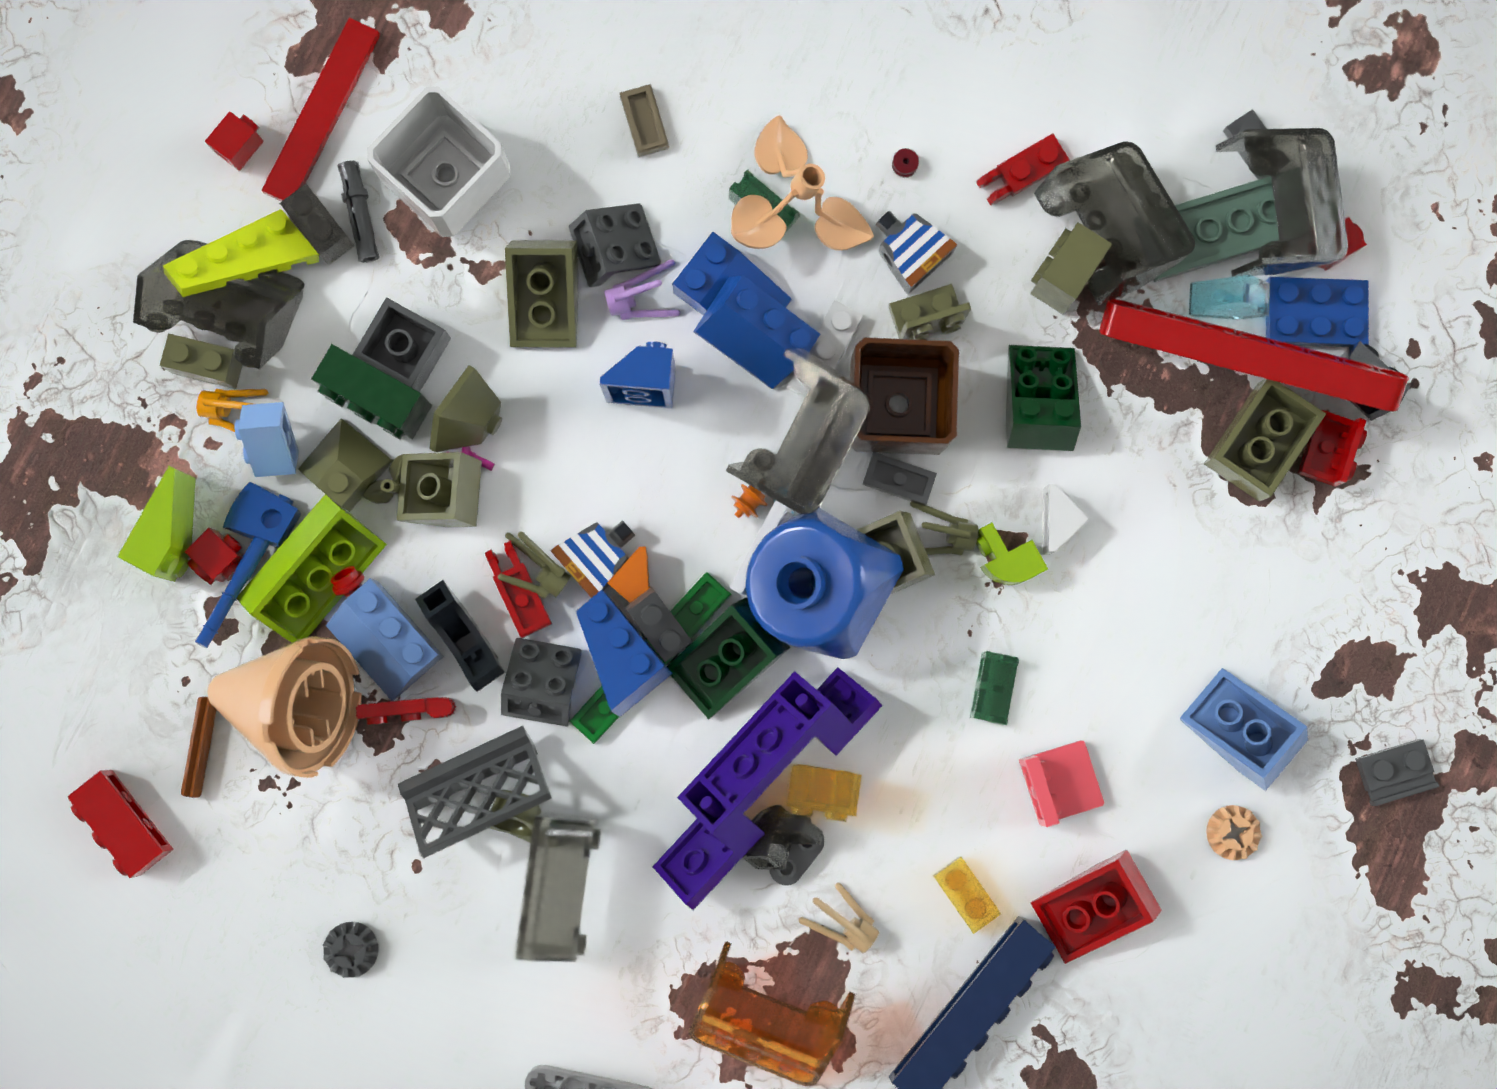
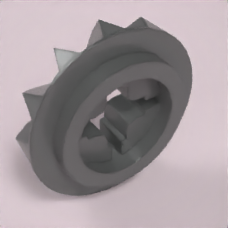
(357, 935)

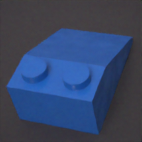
(710, 269)

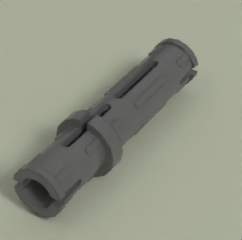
(355, 198)

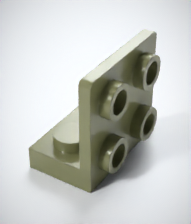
(928, 313)

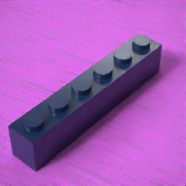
(974, 1009)

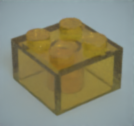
(822, 790)

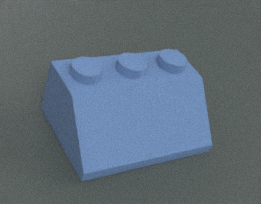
(383, 639)

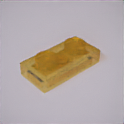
(966, 894)

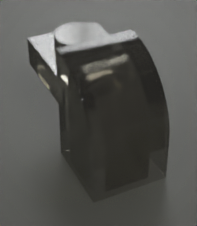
(780, 832)

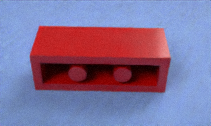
(119, 824)

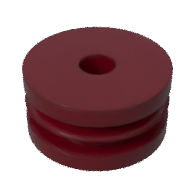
(905, 155)

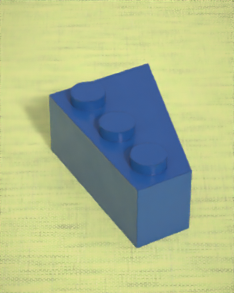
(620, 654)

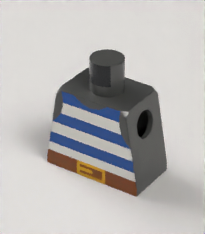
(913, 249)
(594, 555)

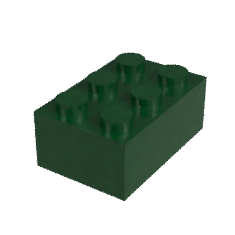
(371, 393)

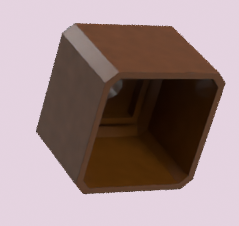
(922, 374)

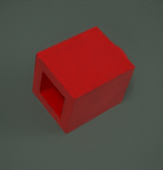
(235, 139)

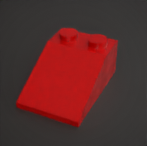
(1097, 907)

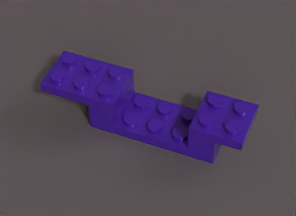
(748, 768)

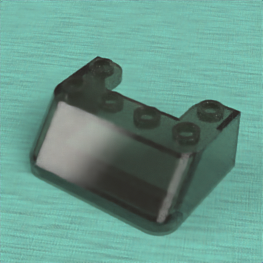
(1126, 205)
(246, 312)

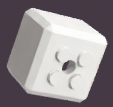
(436, 135)

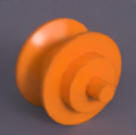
(748, 501)

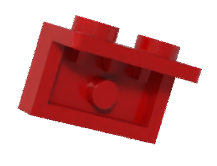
(1332, 449)

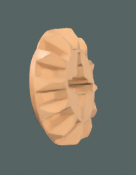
(1219, 827)

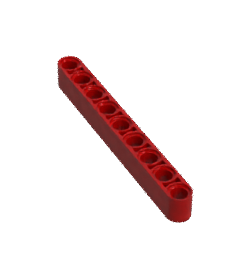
(1254, 355)

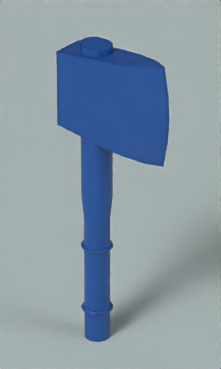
(268, 522)

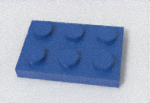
(1318, 311)

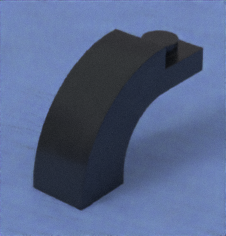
(460, 635)

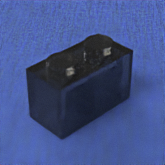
(317, 224)

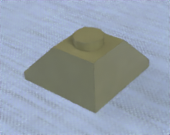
(465, 414)
(344, 465)

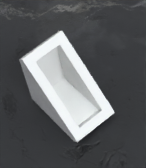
(1060, 518)

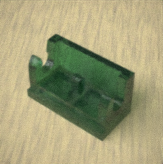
(752, 186)
(994, 687)

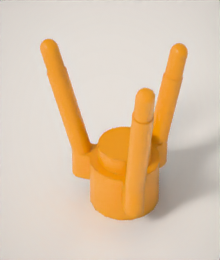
(218, 404)

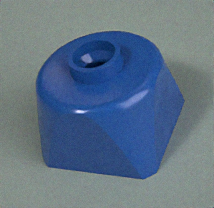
(850, 590)

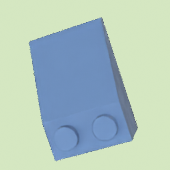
(1245, 728)

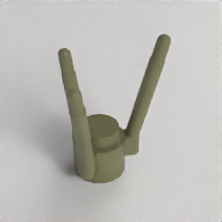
(959, 533)
(551, 577)

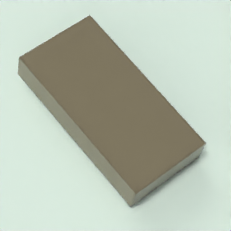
(644, 120)

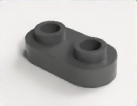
(801, 859)

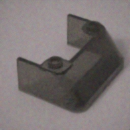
(1305, 197)
(556, 888)

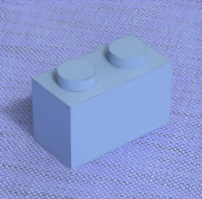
(267, 439)

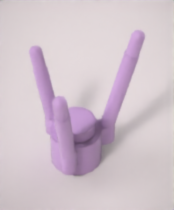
(622, 298)

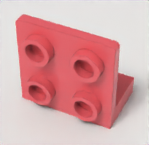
(1061, 782)

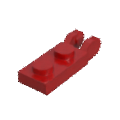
(1025, 168)
(523, 605)
(408, 709)

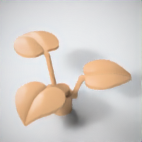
(758, 224)

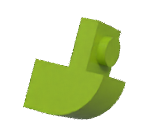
(1011, 566)

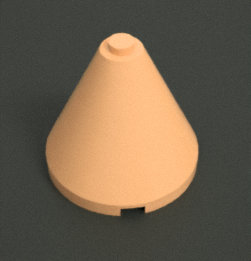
(293, 704)

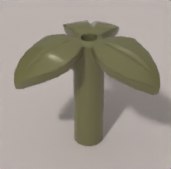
(383, 490)

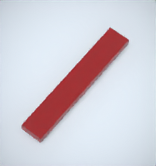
(321, 110)

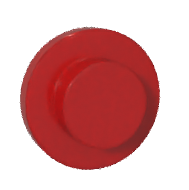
(347, 581)

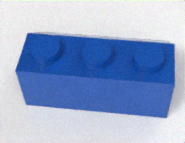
(754, 330)
(642, 377)

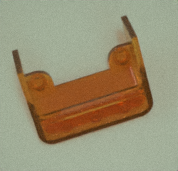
(766, 1030)

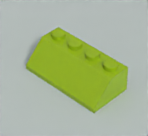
(295, 584)

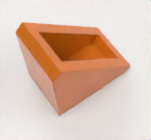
(633, 576)

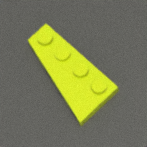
(242, 254)

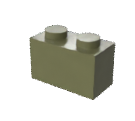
(201, 361)

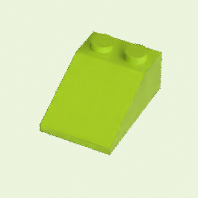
(164, 528)

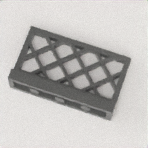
(468, 772)

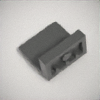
(613, 242)
(540, 682)

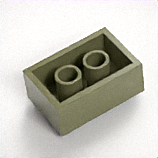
(1264, 439)

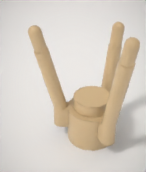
(859, 932)

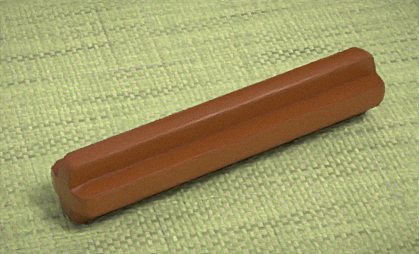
(198, 748)

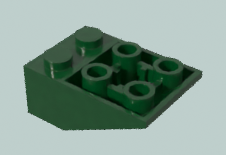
(1042, 398)

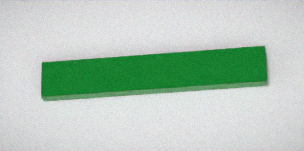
(691, 613)

